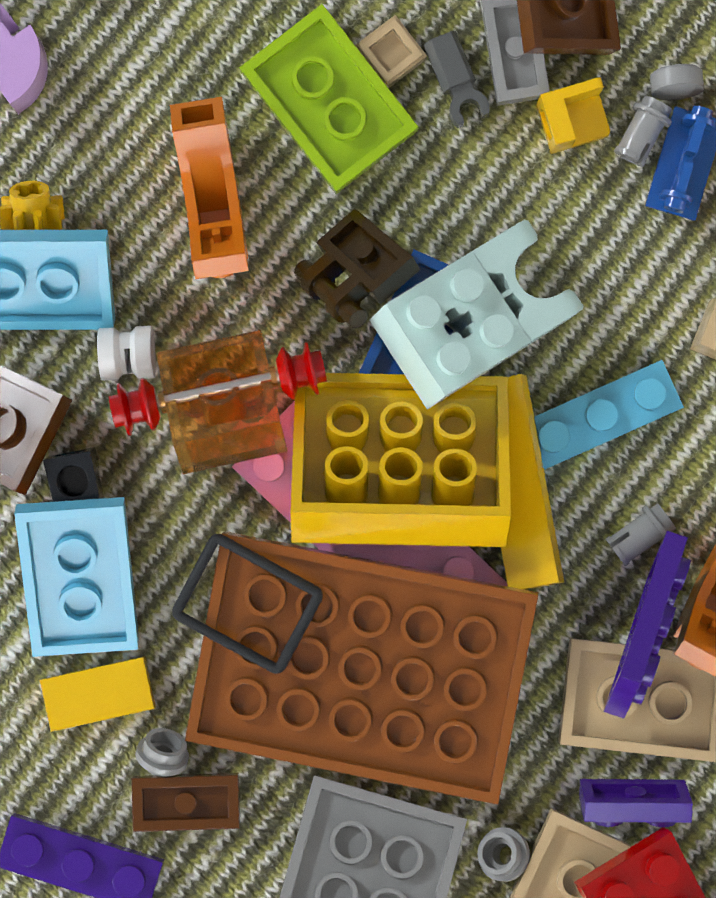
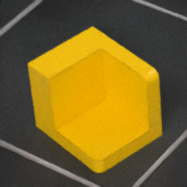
(573, 115)

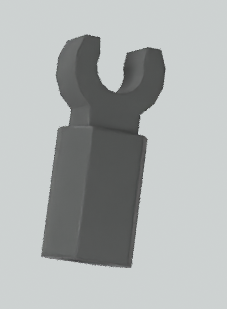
(455, 75)

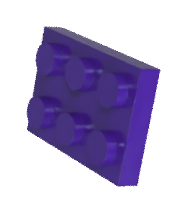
(649, 626)

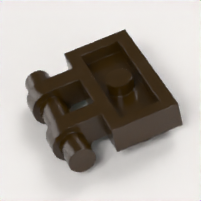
(370, 260)

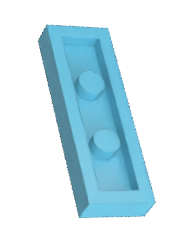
(606, 413)

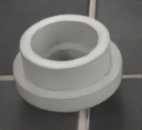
(163, 752)
(490, 849)

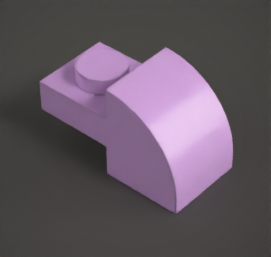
(21, 63)

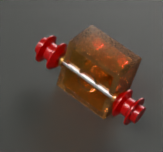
(220, 399)

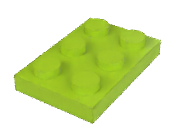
(329, 98)

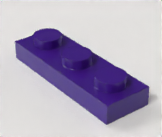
(77, 860)

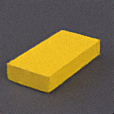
(97, 693)

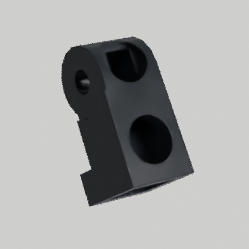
(74, 475)

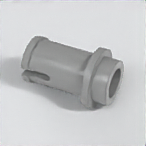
(643, 130)
(640, 533)

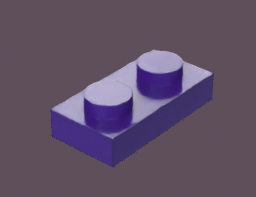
(635, 800)

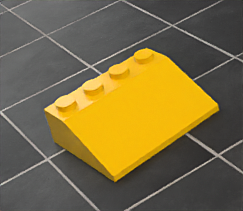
(392, 472)

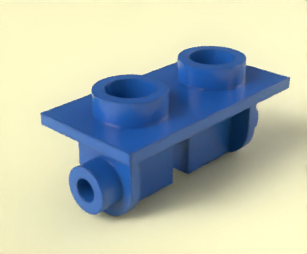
(684, 163)

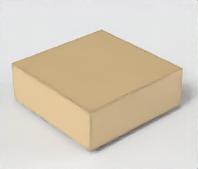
(391, 51)

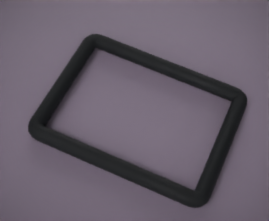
(226, 641)

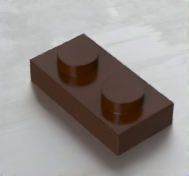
(186, 802)

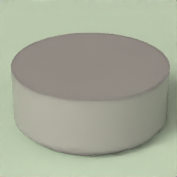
(676, 82)

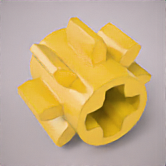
(31, 208)

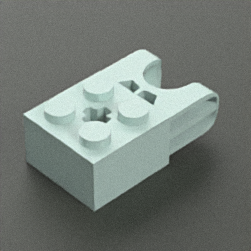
(483, 308)

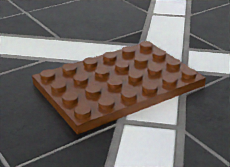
(391, 683)

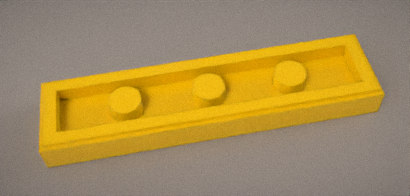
(532, 547)

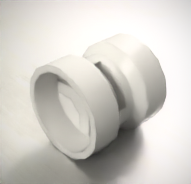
(114, 353)

